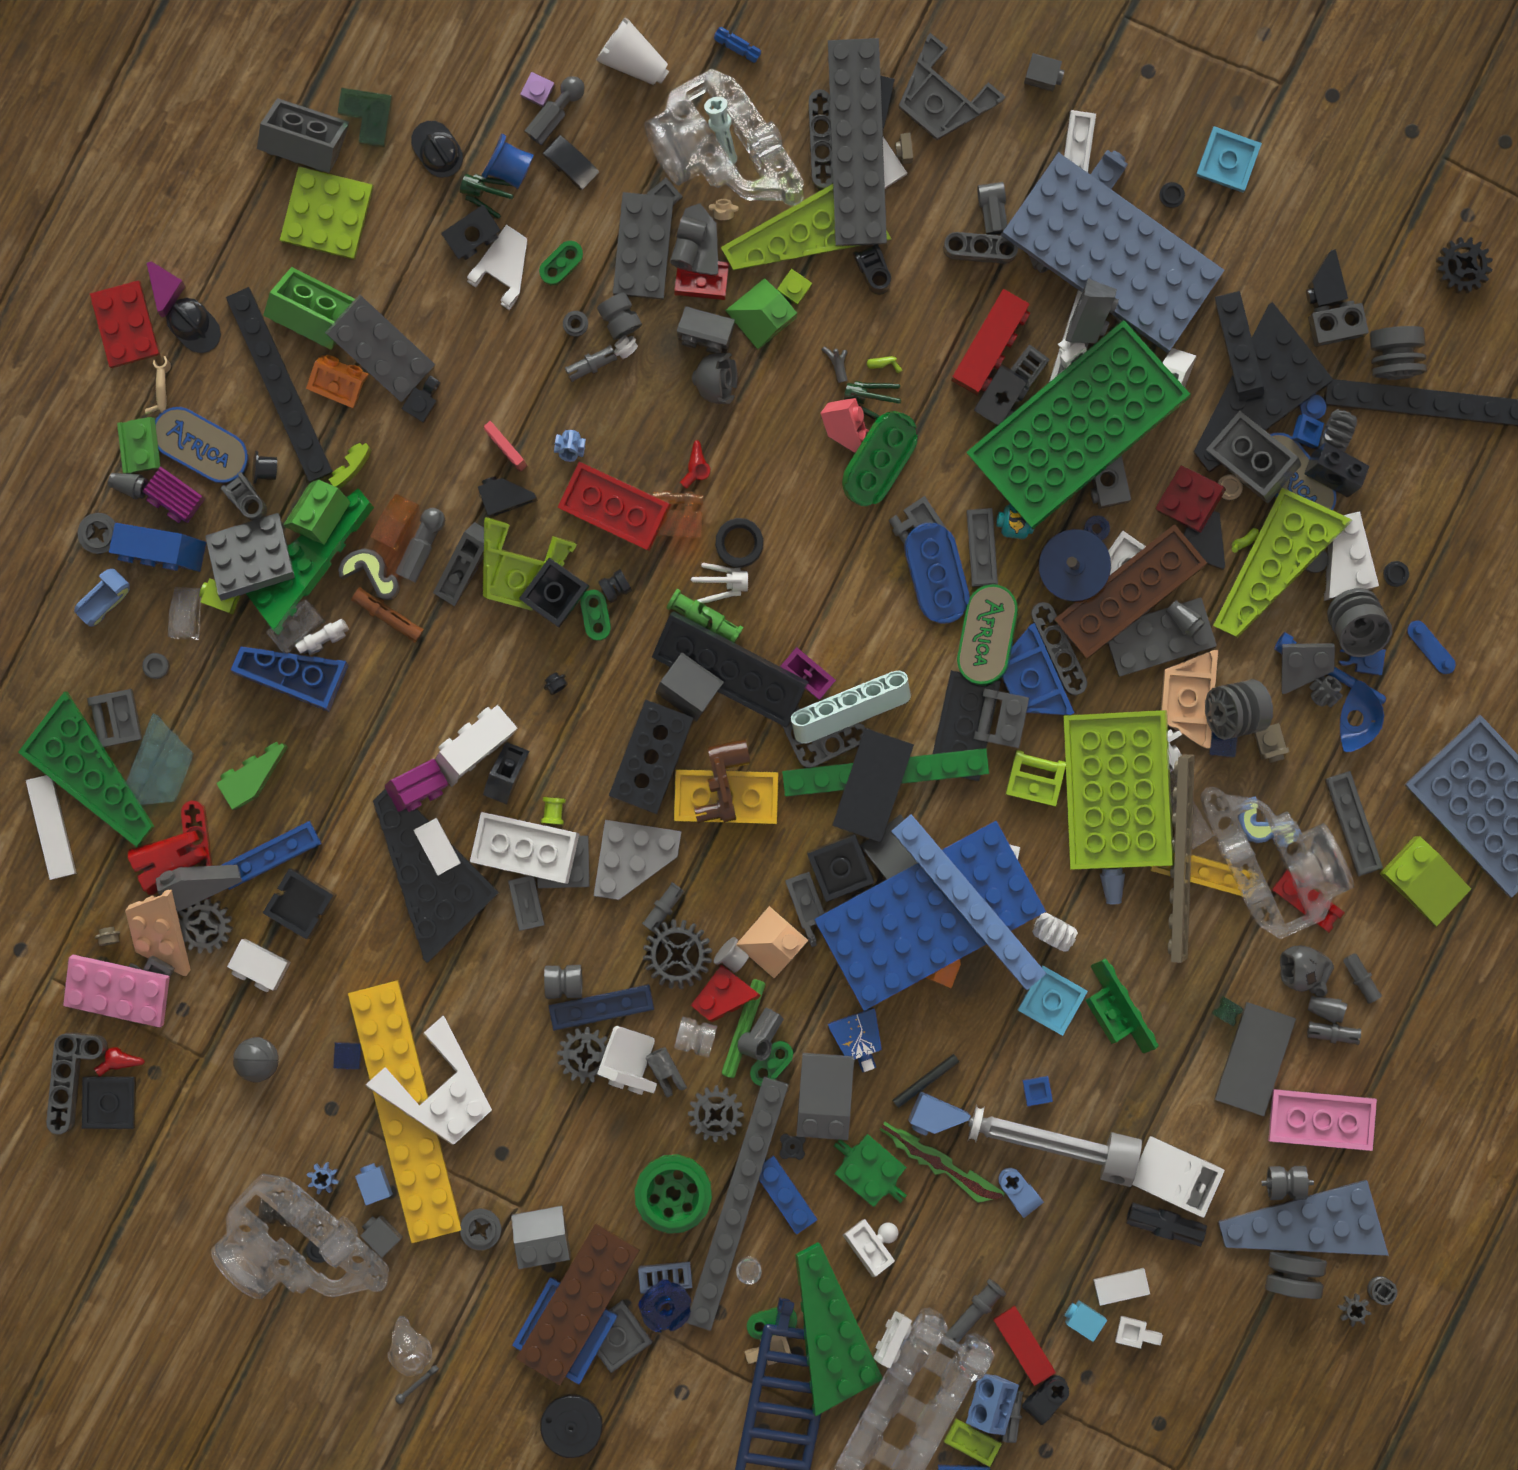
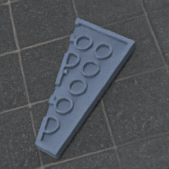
(1324, 1222)

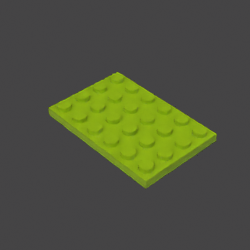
(1118, 790)

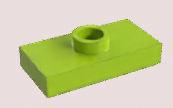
(972, 1442)

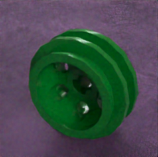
(654, 1213)

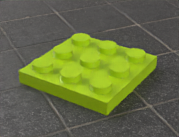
(326, 213)

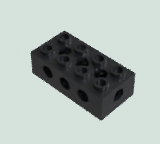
(642, 741)

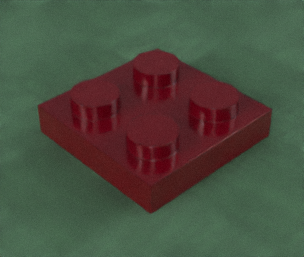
(1190, 499)

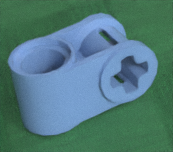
(1021, 1194)

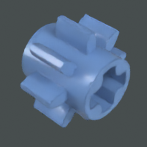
(569, 445)
(321, 1185)

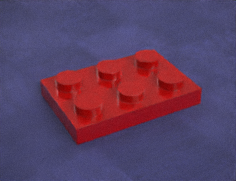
(124, 324)

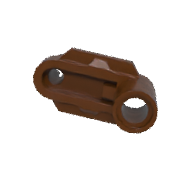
(723, 757)

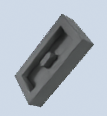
(526, 902)

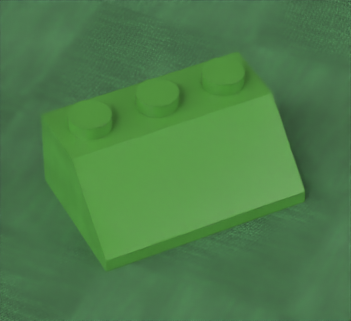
(306, 306)

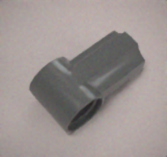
(992, 201)
(758, 1042)

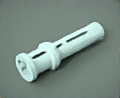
(720, 124)

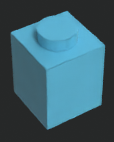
(1085, 1320)

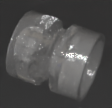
(695, 1037)

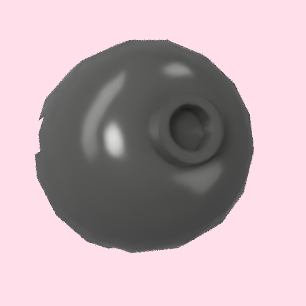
(716, 377)

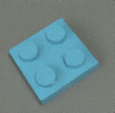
(1228, 159)
(1053, 1001)

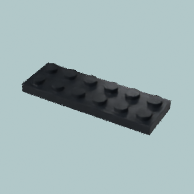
(745, 675)

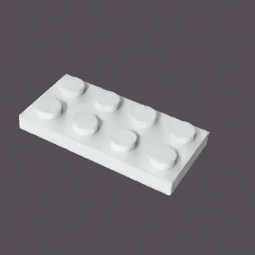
(524, 847)

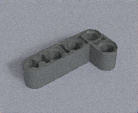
(70, 1083)

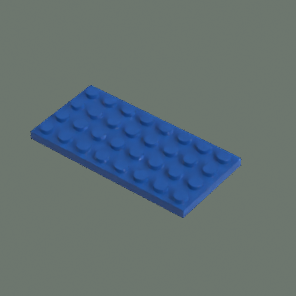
(912, 929)

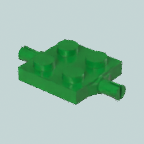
(870, 1170)

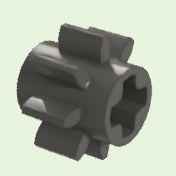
(1326, 691)
(1346, 1307)

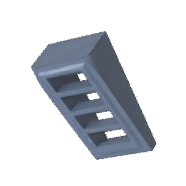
(643, 1270)

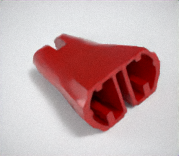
(164, 856)

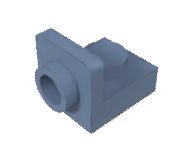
(1110, 168)

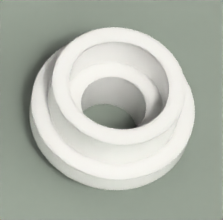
(625, 346)

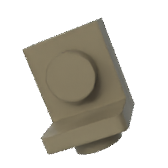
(1271, 743)

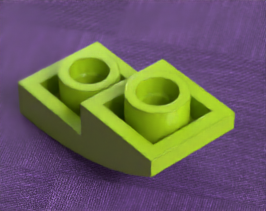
(356, 458)

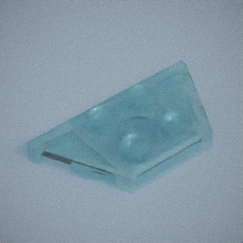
(159, 765)

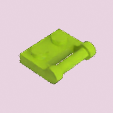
(1032, 786)

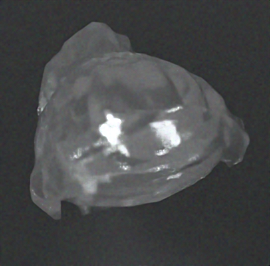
(409, 1349)

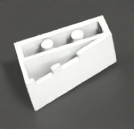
(1349, 560)
(474, 743)

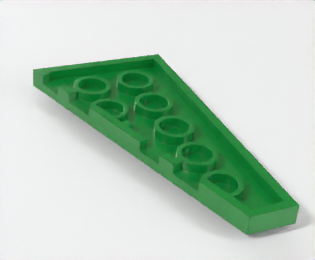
(834, 1343)

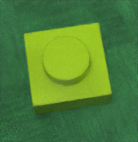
(794, 287)

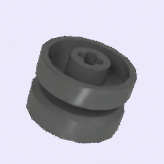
(1295, 1277)

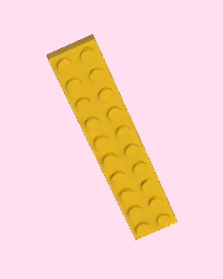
(411, 1146)

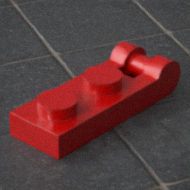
(1286, 890)

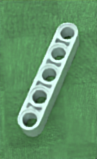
(851, 707)

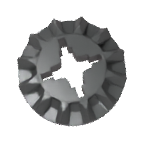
(86, 531)
(479, 1241)

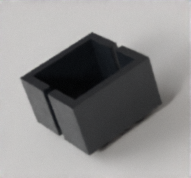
(300, 904)

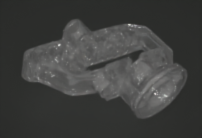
(684, 142)
(1314, 866)
(252, 1257)

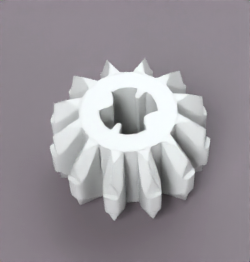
(1054, 932)

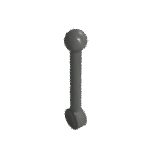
(400, 1398)

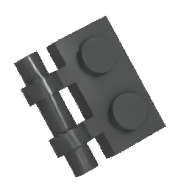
(917, 514)

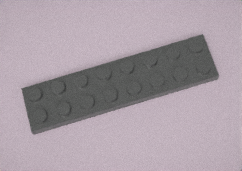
(857, 142)

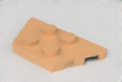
(1185, 696)
(158, 931)

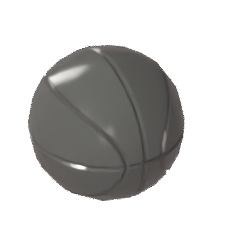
(255, 1059)

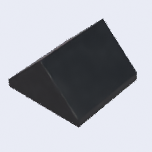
(554, 592)

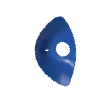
(1364, 700)

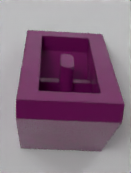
(165, 288)
(806, 668)

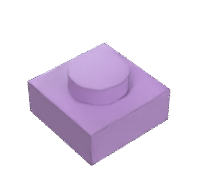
(537, 89)

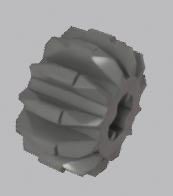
(1339, 429)

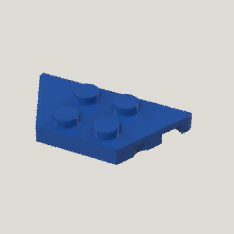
(1034, 676)

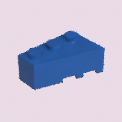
(158, 547)

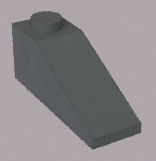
(462, 565)
(195, 884)

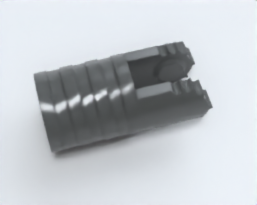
(663, 1067)

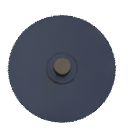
(1075, 565)

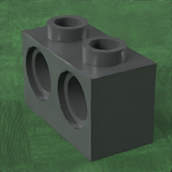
(1340, 330)

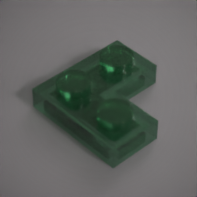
(374, 111)

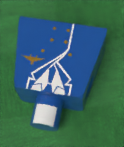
(858, 1037)

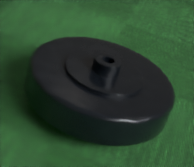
(571, 1426)

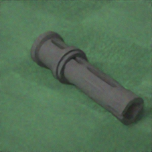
(981, 1304)

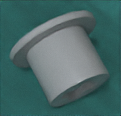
(731, 955)

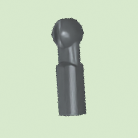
(553, 112)
(419, 548)

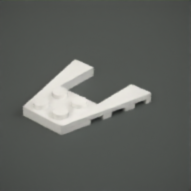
(454, 1105)

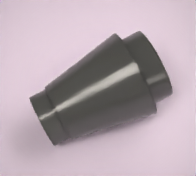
(128, 484)
(1186, 619)
(1328, 1008)

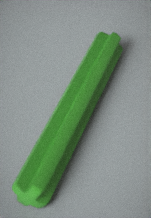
(744, 1025)

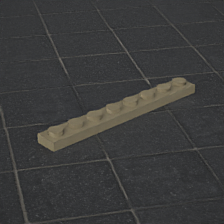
(1182, 848)

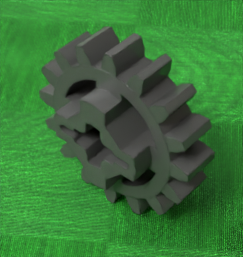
(215, 926)
(568, 1054)
(724, 1121)

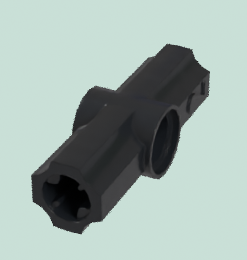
(1166, 1224)

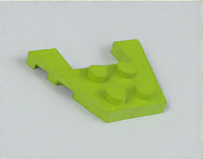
(508, 573)

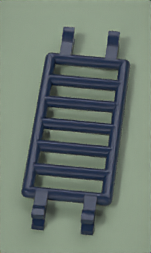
(780, 1328)

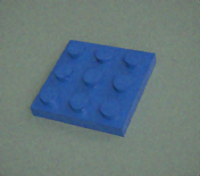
(592, 1345)

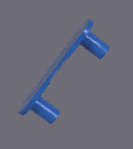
(1431, 647)

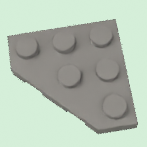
(631, 856)

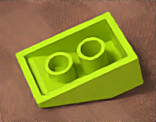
(1425, 880)

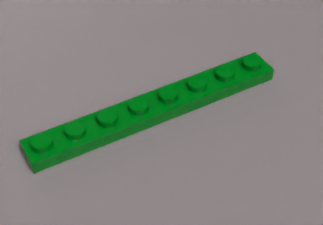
(918, 769)

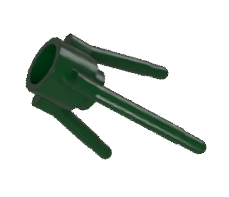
(475, 186)
(859, 391)

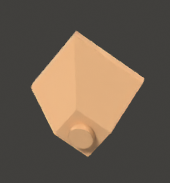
(772, 942)

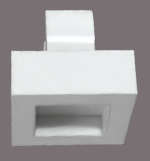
(1070, 352)

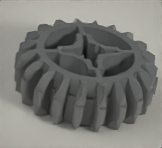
(660, 969)

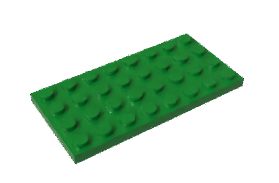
(1078, 424)

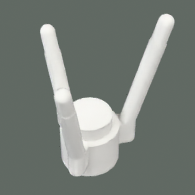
(736, 581)

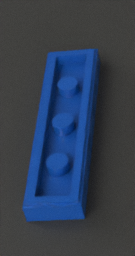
(275, 852)

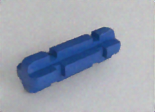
(737, 44)

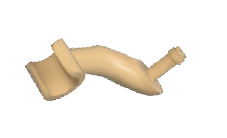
(161, 397)

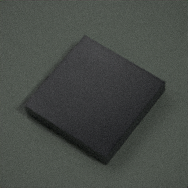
(108, 1102)

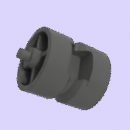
(1293, 1182)

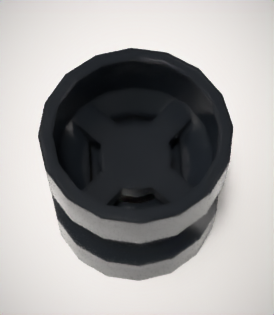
(620, 583)

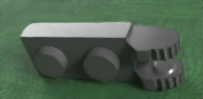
(805, 902)

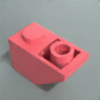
(845, 423)

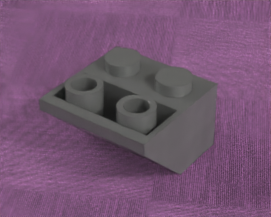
(705, 330)

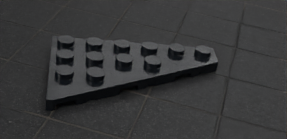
(1288, 375)
(435, 903)

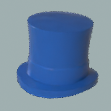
(508, 163)

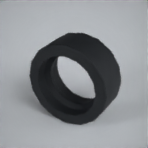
(733, 524)

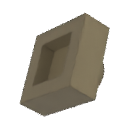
(904, 148)

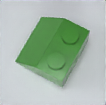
(317, 511)

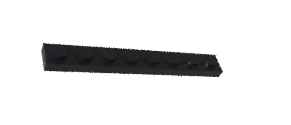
(279, 384)
(1422, 402)

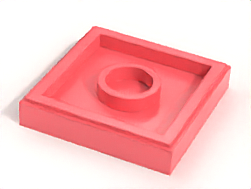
(503, 444)

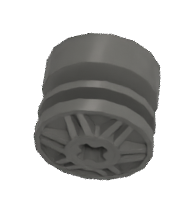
(1398, 355)
(1359, 622)
(1238, 709)

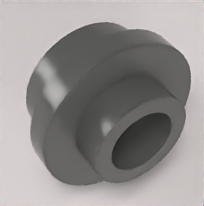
(575, 315)

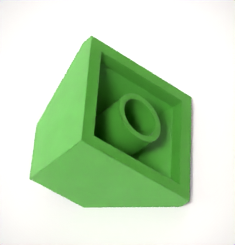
(762, 313)

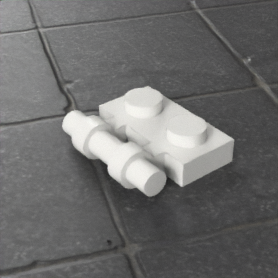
(313, 642)
(888, 1348)

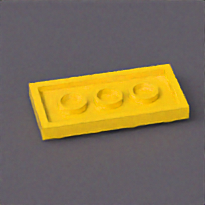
(751, 792)

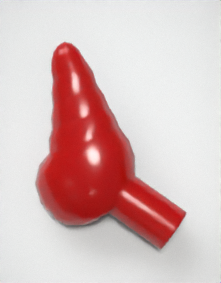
(697, 466)
(116, 1060)

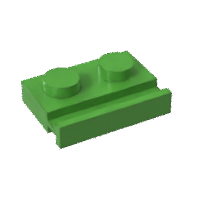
(138, 445)

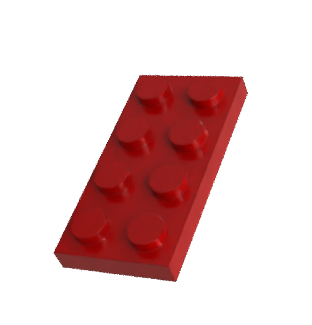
(614, 506)

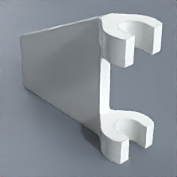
(505, 263)

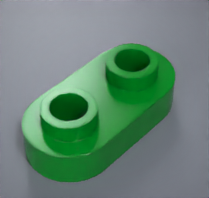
(561, 263)
(595, 615)
(772, 1063)
(766, 1317)

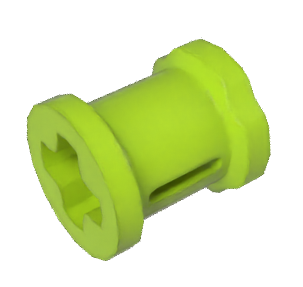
(553, 810)

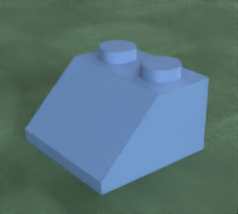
(935, 1115)

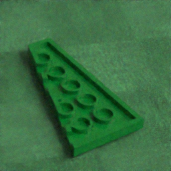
(309, 564)
(73, 758)

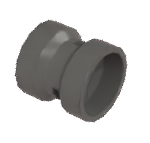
(1377, 1290)

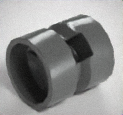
(620, 317)
(563, 981)

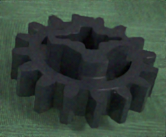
(1472, 269)

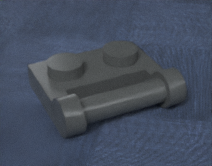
(122, 716)
(1010, 719)

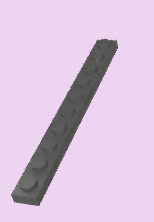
(737, 1203)

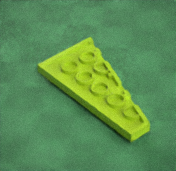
(792, 234)
(1286, 545)

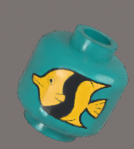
(1012, 524)

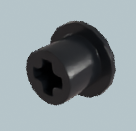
(264, 467)

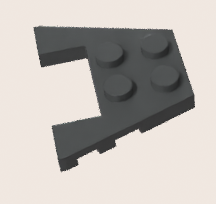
(936, 103)

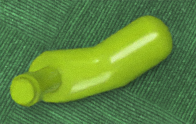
(882, 362)
(1243, 542)

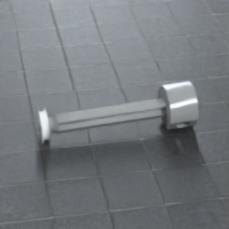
(1117, 1158)

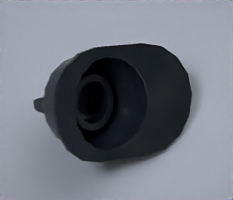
(437, 148)
(193, 325)

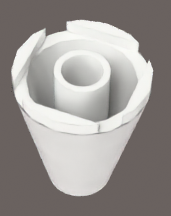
(633, 55)

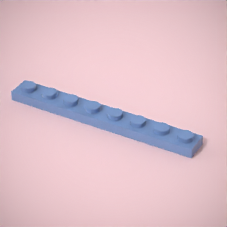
(968, 902)

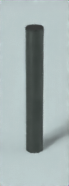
(925, 1080)

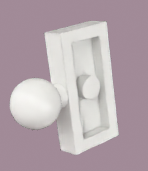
(870, 1246)

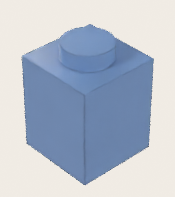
(373, 1183)

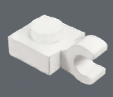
(1133, 1333)

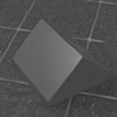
(689, 687)

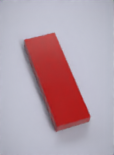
(1024, 1345)

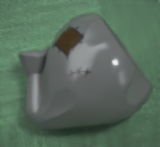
(1305, 969)

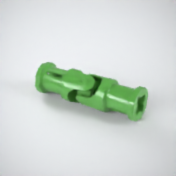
(702, 614)

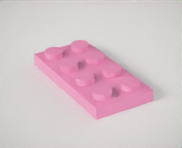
(116, 990)
(1322, 1119)

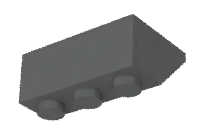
(302, 135)

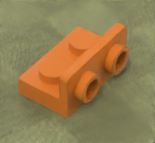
(336, 380)

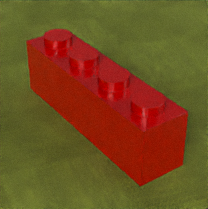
(990, 342)

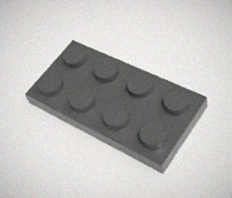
(643, 245)
(380, 348)
(1158, 640)

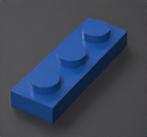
(786, 1195)

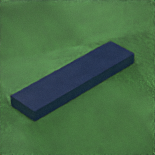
(601, 1007)

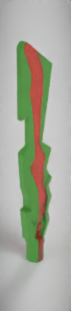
(972, 1183)

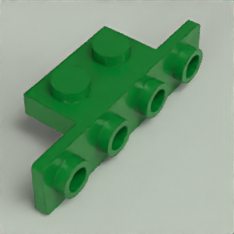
(1116, 1010)

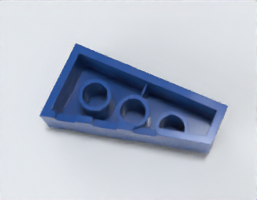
(298, 676)

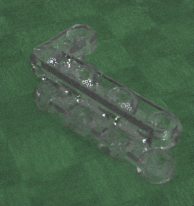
(892, 1396)

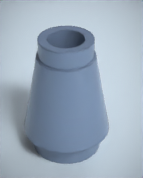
(1113, 884)

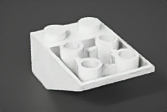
(1177, 1176)

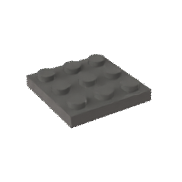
(249, 556)

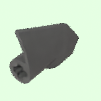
(696, 242)

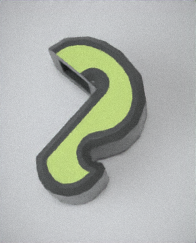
(376, 570)

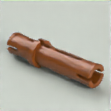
(388, 615)

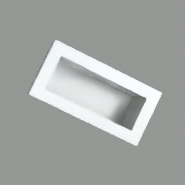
(258, 964)

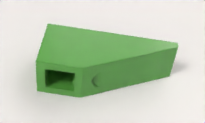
(247, 783)

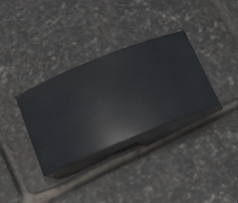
(570, 162)

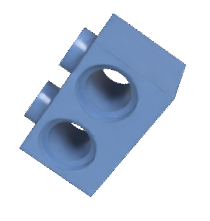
(992, 1404)

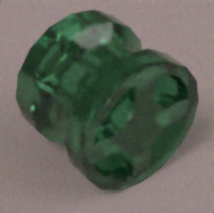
(1227, 1011)

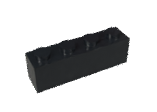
(1239, 346)

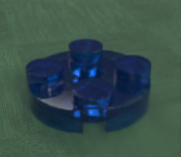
(660, 1294)

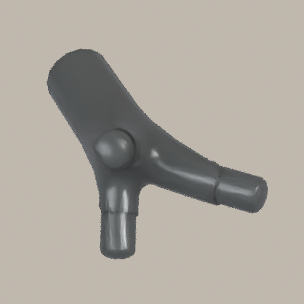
(838, 363)

